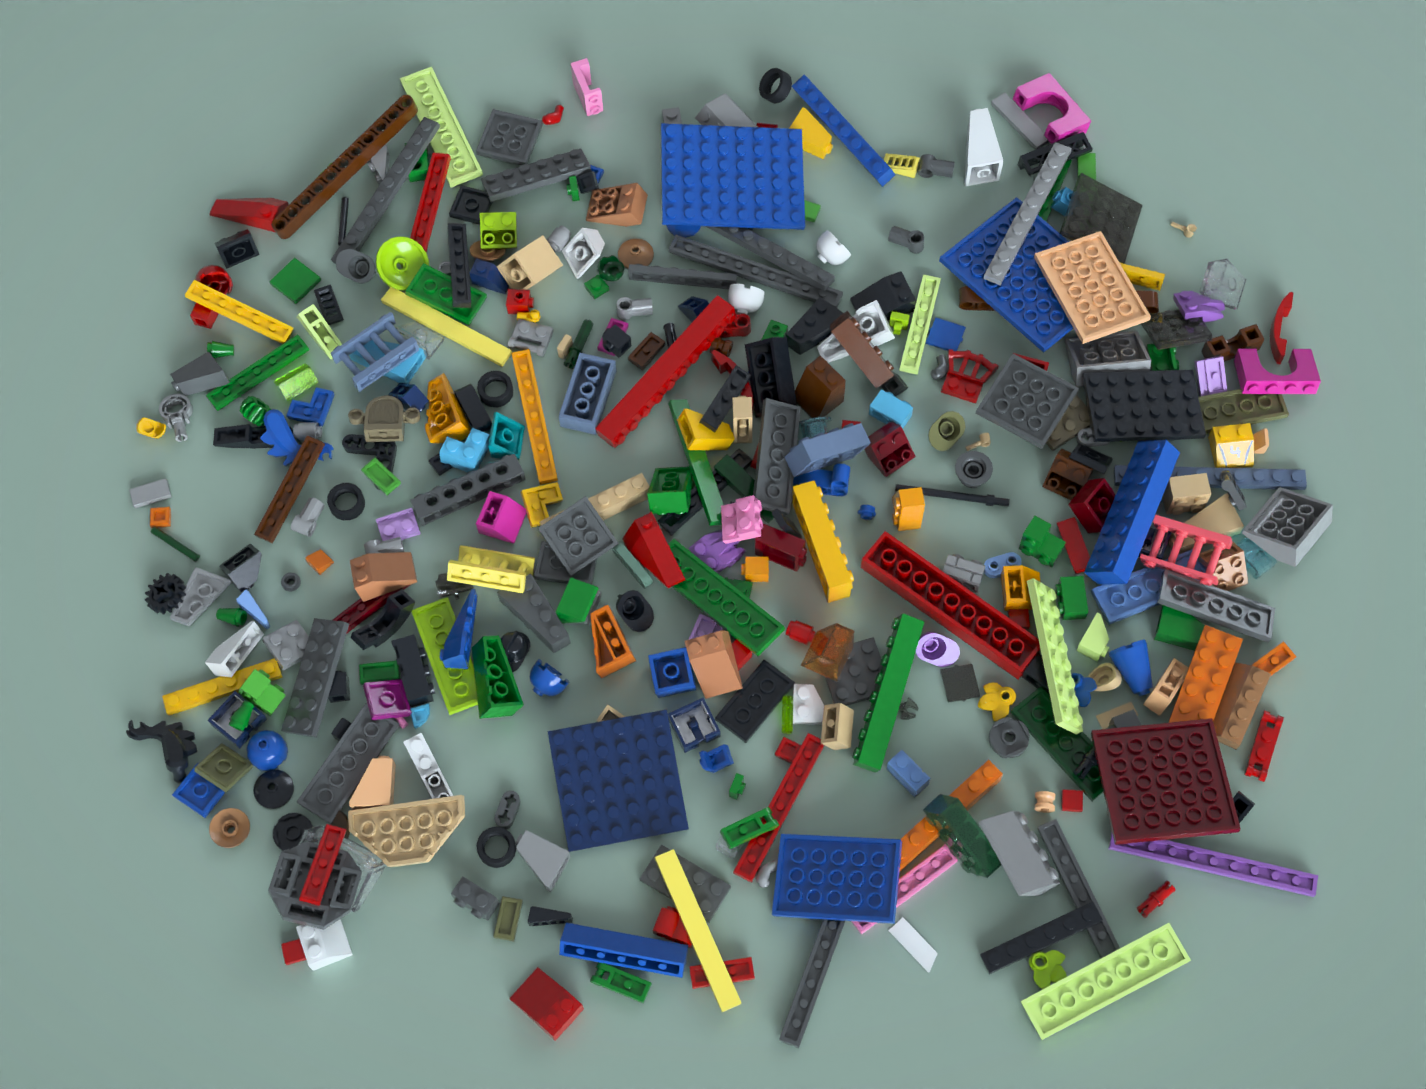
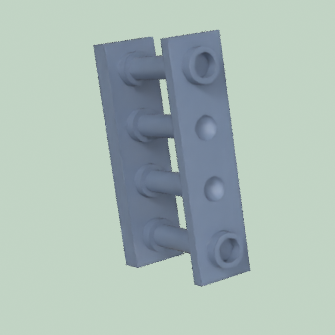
(377, 367)

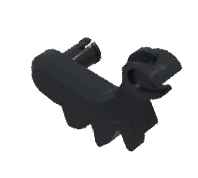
(176, 744)

